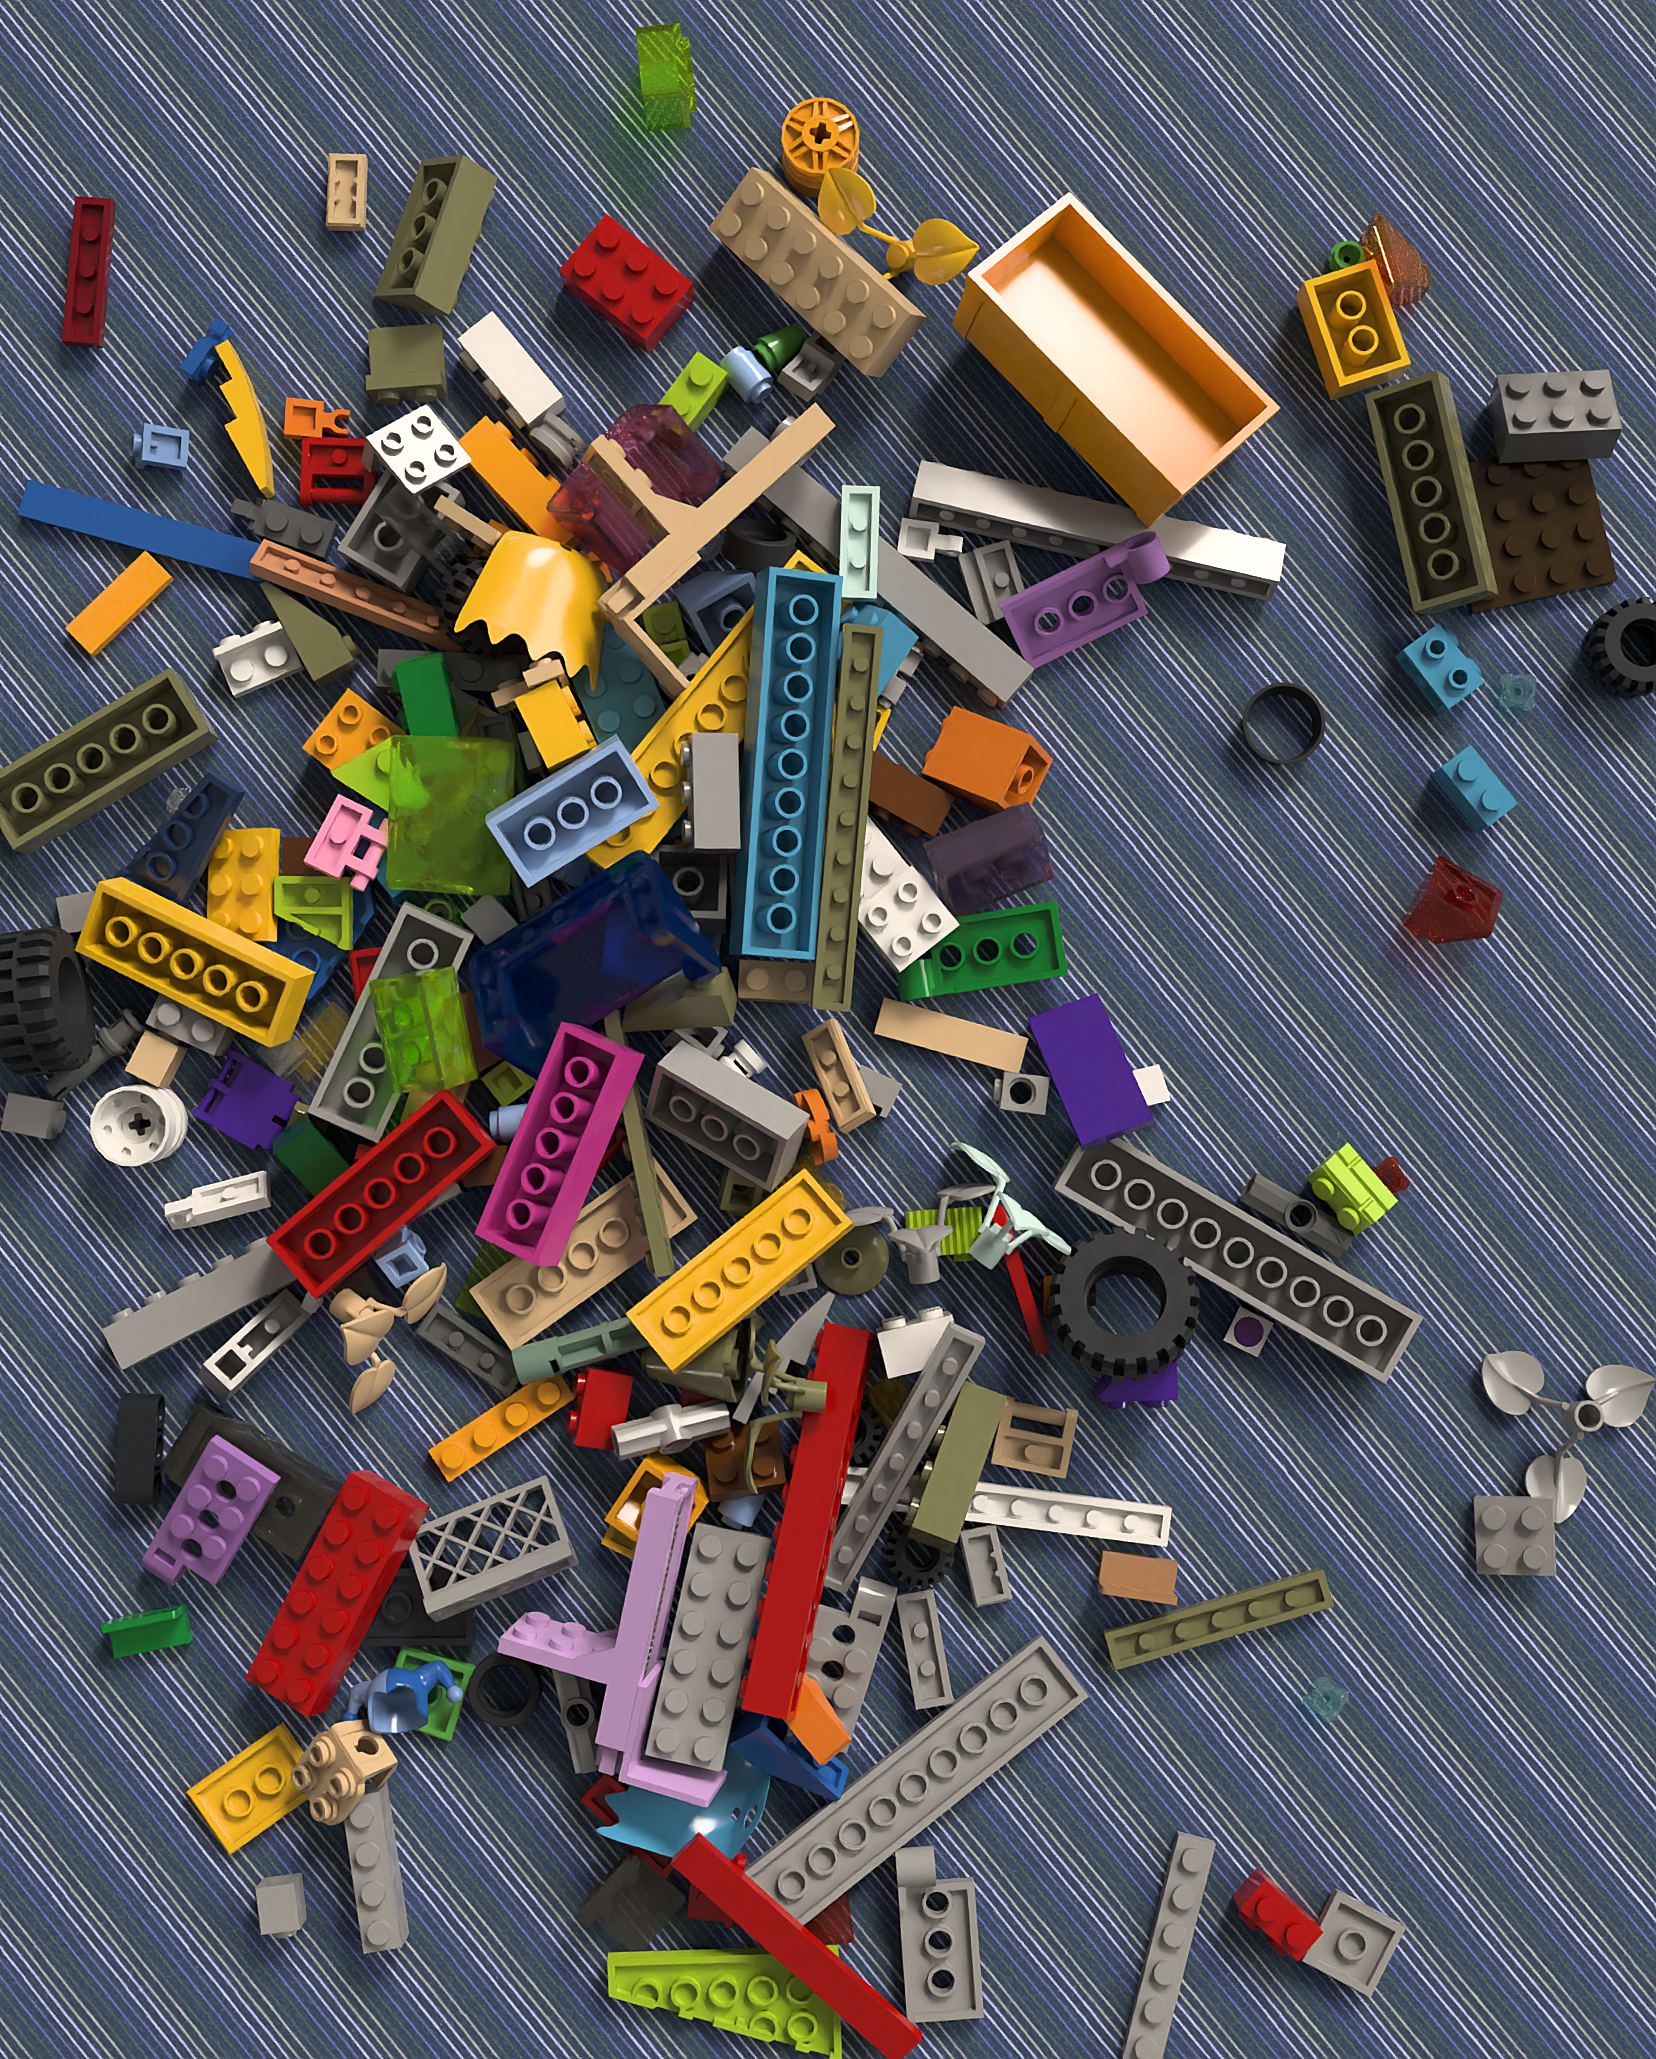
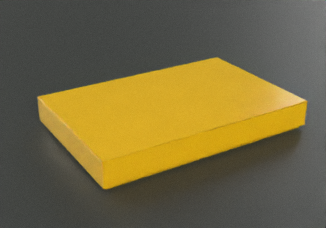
(250, 1789)

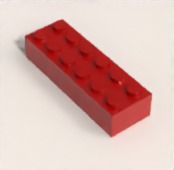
(382, 1193)
(337, 1592)

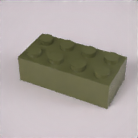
(956, 1468)

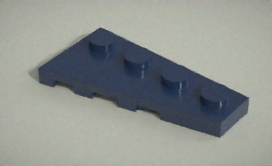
(186, 841)

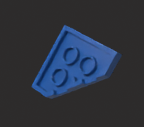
(317, 952)

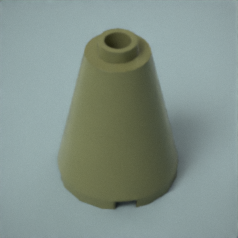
(714, 1372)

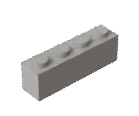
(376, 1871)

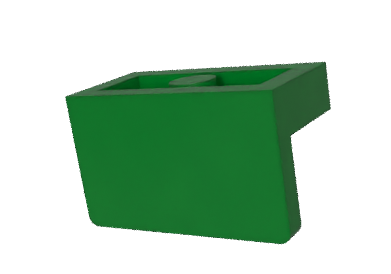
(148, 1630)

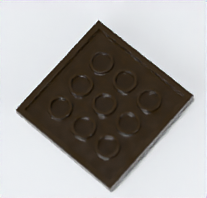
(1540, 530)

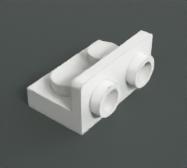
(257, 658)

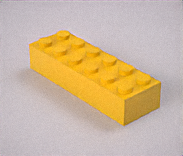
(195, 961)

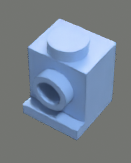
(408, 1255)

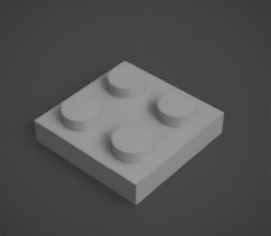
(1515, 1535)
(1354, 1942)

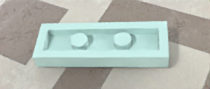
(859, 542)

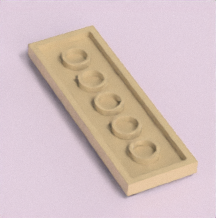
(602, 1245)

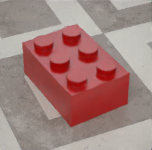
(627, 284)

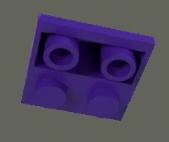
(1152, 1392)

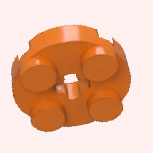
(823, 1142)

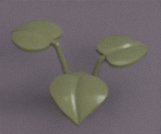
(801, 1393)

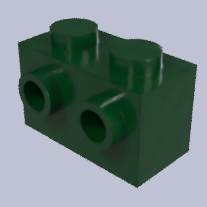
(309, 1155)

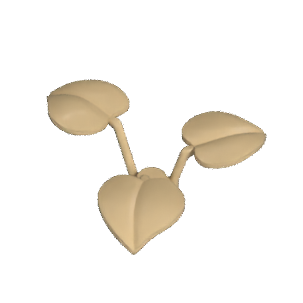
(366, 1328)

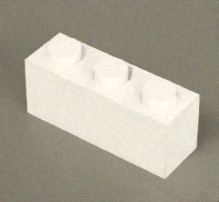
(510, 373)

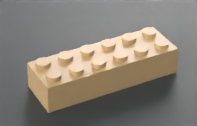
(817, 272)

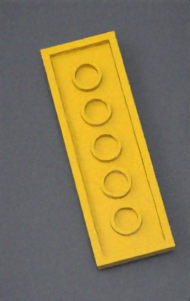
(739, 1270)

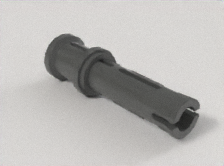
(110, 1043)

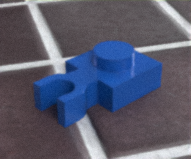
(203, 358)

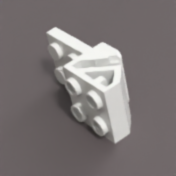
(897, 904)

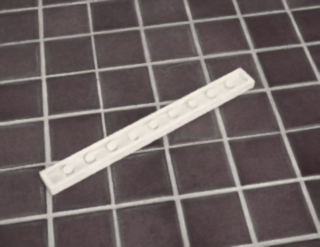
(1048, 1510)

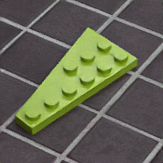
(733, 1989)

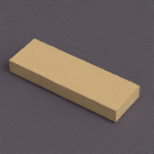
(838, 1076)

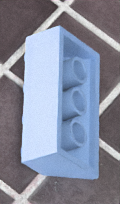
(571, 811)

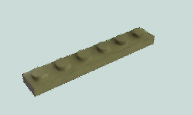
(1218, 1618)

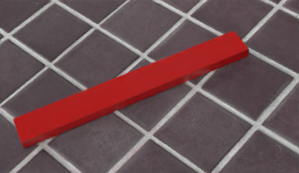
(796, 1947)

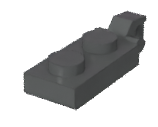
(287, 526)

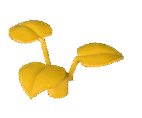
(934, 254)

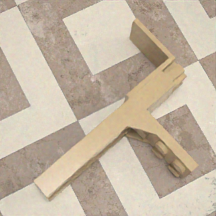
(683, 529)

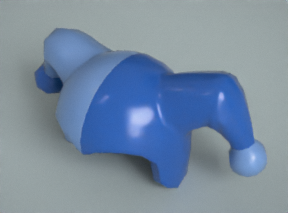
(400, 1697)

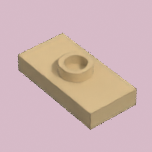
(347, 192)

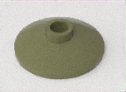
(866, 1272)

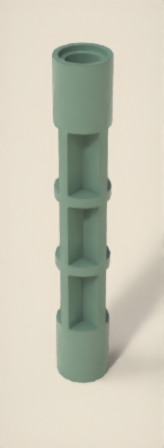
(577, 1349)

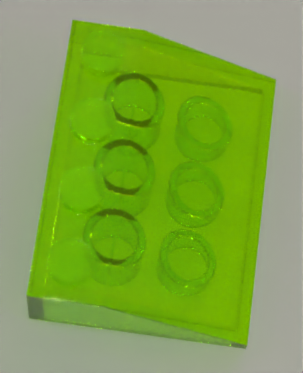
(439, 811)

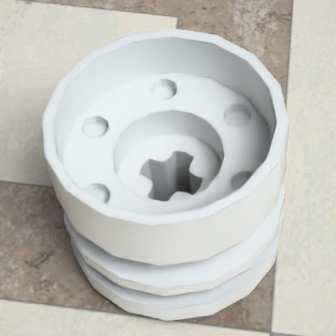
(118, 1130)

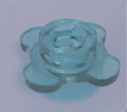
(1527, 688)
(1333, 1707)

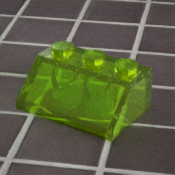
(423, 1030)

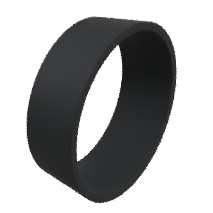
(1307, 699)

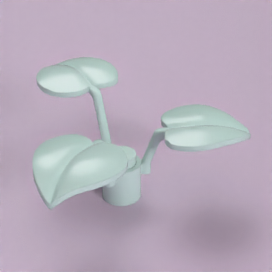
(995, 1240)

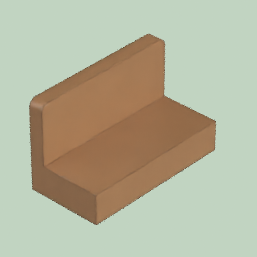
(1137, 1576)

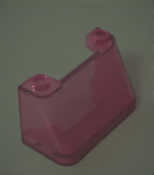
(669, 455)

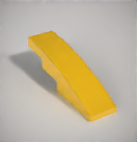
(249, 428)

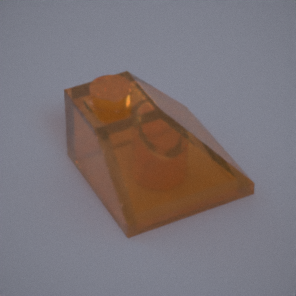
(1397, 261)

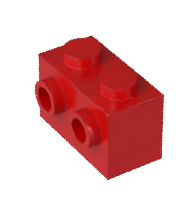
(600, 1403)
(1277, 1914)

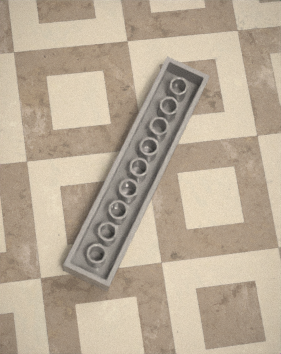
(1241, 1255)

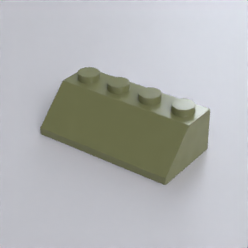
(436, 235)

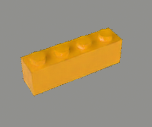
(514, 478)

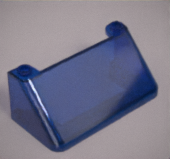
(585, 959)

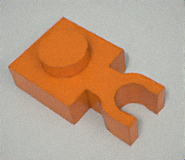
(307, 419)

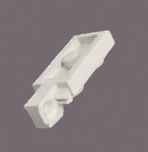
(220, 1201)

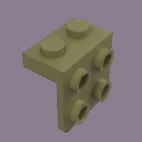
(406, 364)

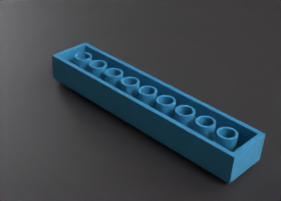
(786, 764)

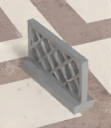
(504, 1577)

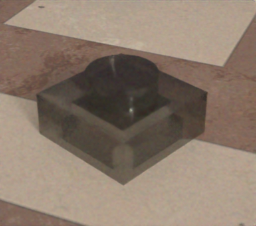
(364, 1285)

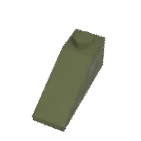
(318, 643)
(683, 1005)

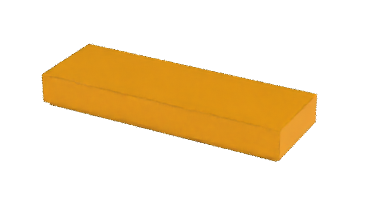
(119, 603)

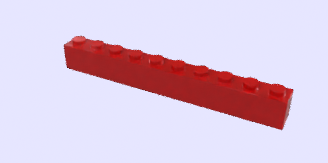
(807, 1525)

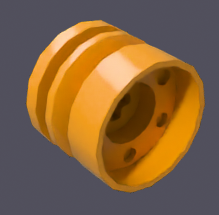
(806, 160)

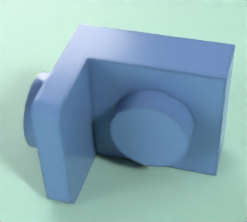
(160, 447)

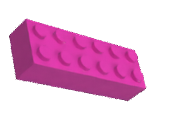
(559, 1144)

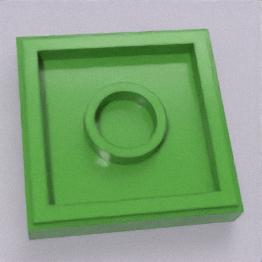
(442, 1713)

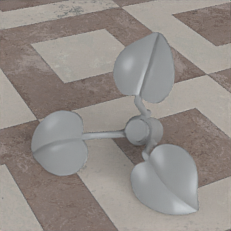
(921, 1255)
(1617, 1400)

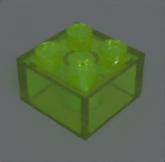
(666, 76)

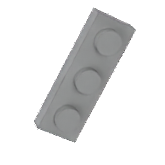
(924, 1648)

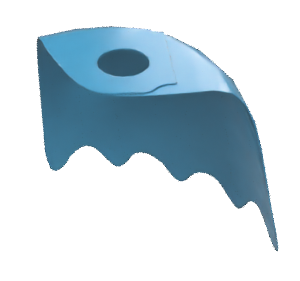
(667, 1823)

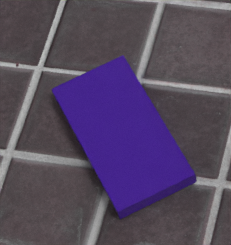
(1090, 1071)

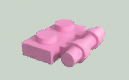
(339, 838)

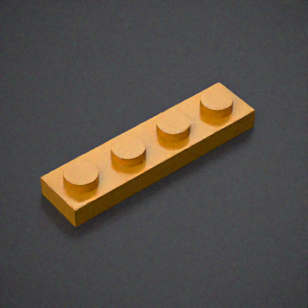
(500, 1425)

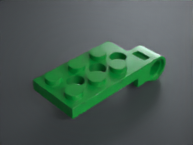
(933, 979)

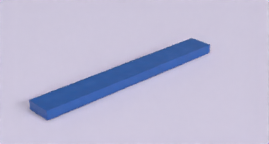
(140, 530)

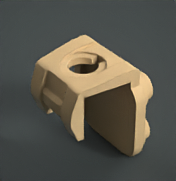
(336, 1769)

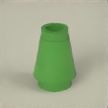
(779, 346)

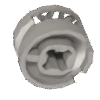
(557, 440)

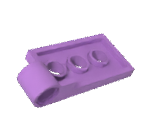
(1133, 560)
(254, 1483)

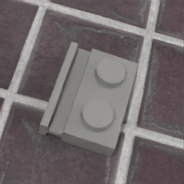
(989, 578)

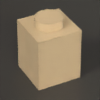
(156, 1058)

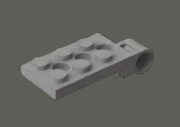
(869, 1620)
(920, 1960)

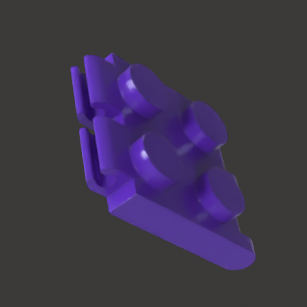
(248, 1102)

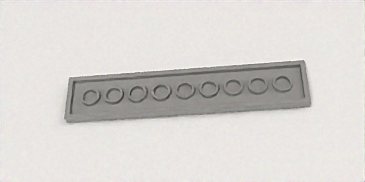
(918, 1781)

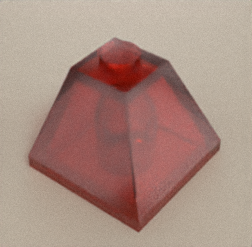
(1453, 905)

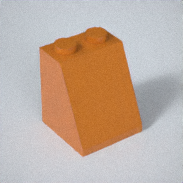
(986, 762)

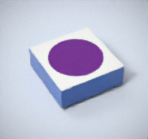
(1247, 1331)

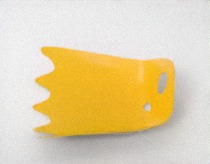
(543, 596)

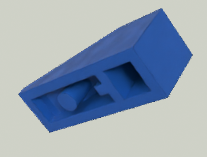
(777, 1751)

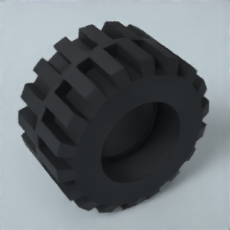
(453, 598)
(1606, 653)

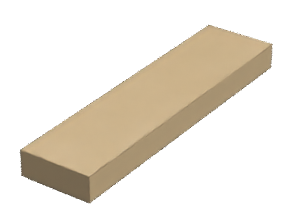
(951, 1036)

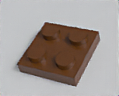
(726, 1456)

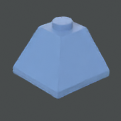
(716, 603)

